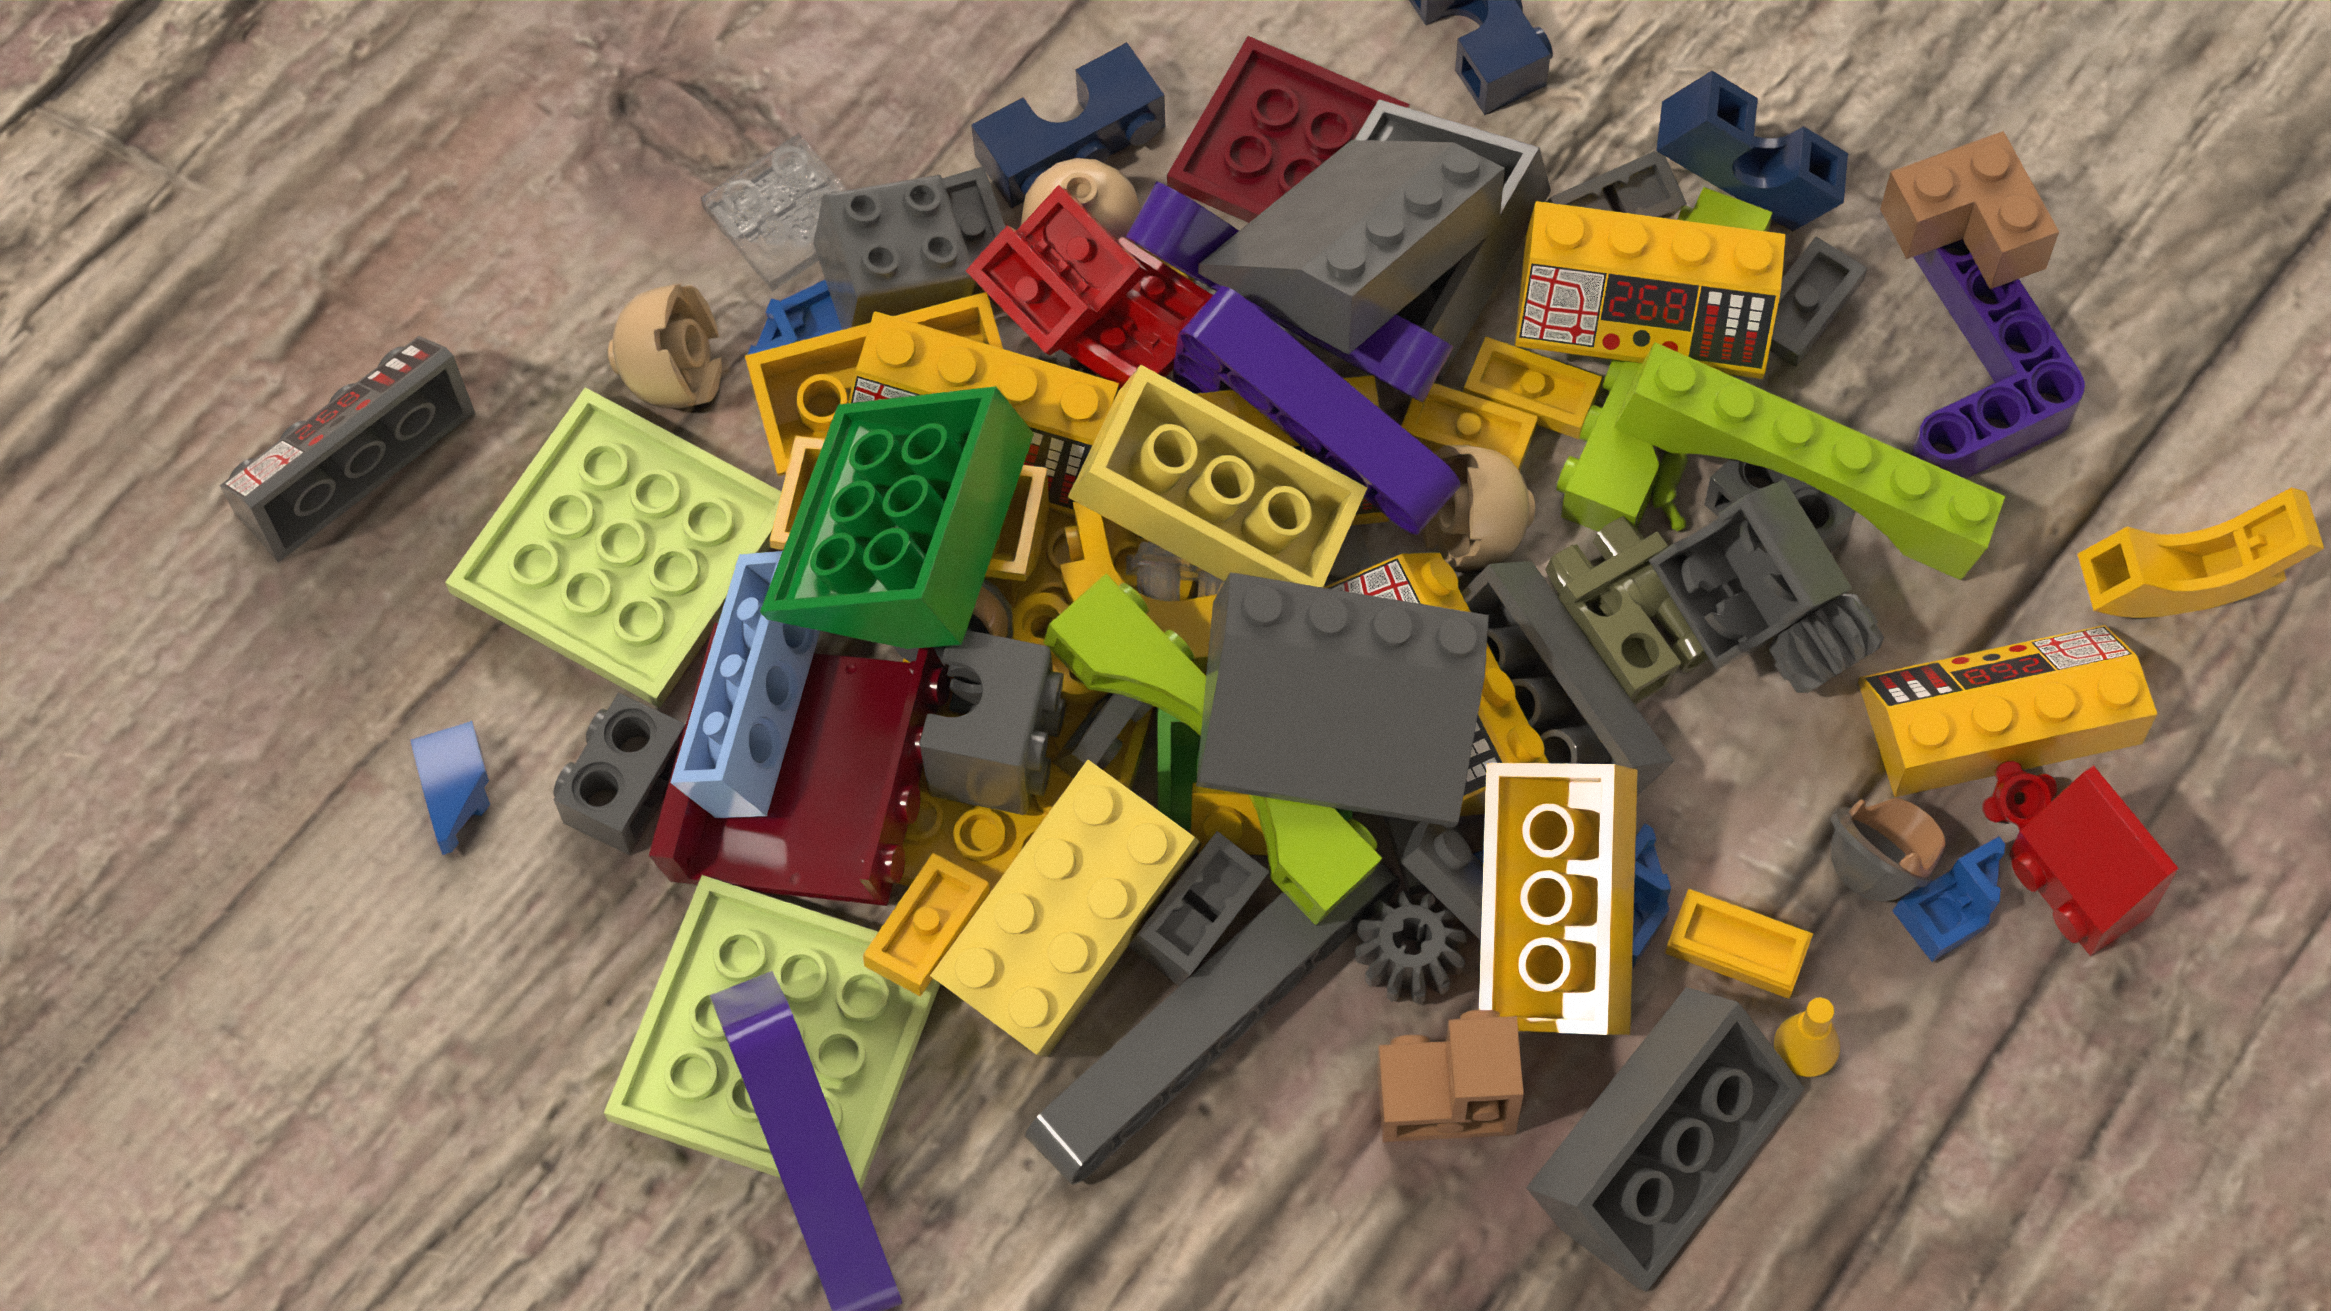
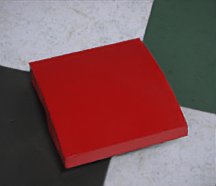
(1056, 271)
(1142, 324)

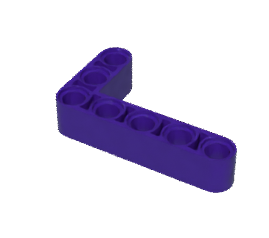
(1188, 233)
(1246, 352)
(2017, 376)
(805, 1145)

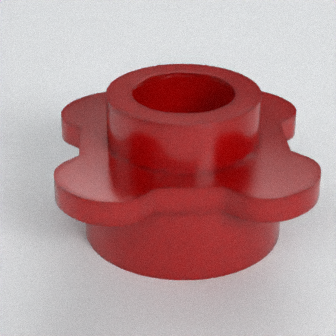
(2010, 780)

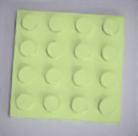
(618, 546)
(851, 1019)

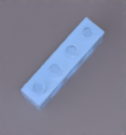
(744, 700)

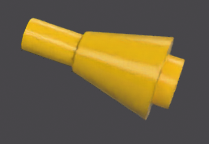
(1809, 1040)

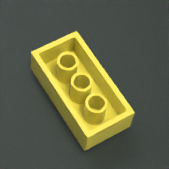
(1214, 486)
(1066, 909)

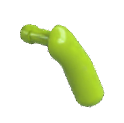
(1665, 491)

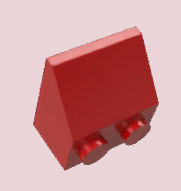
(2092, 863)

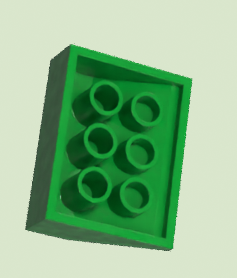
(901, 518)

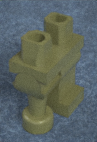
(1616, 607)

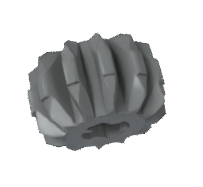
(1826, 643)
(1388, 958)

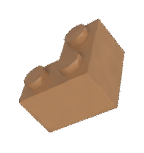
(1977, 197)
(1452, 1086)

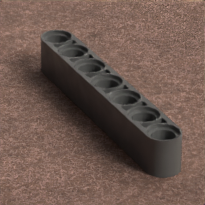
(1195, 1028)

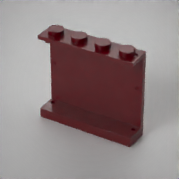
(838, 794)

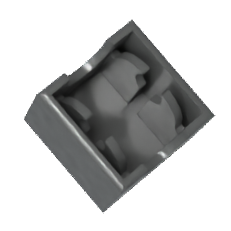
(891, 249)
(1750, 574)
(1001, 743)

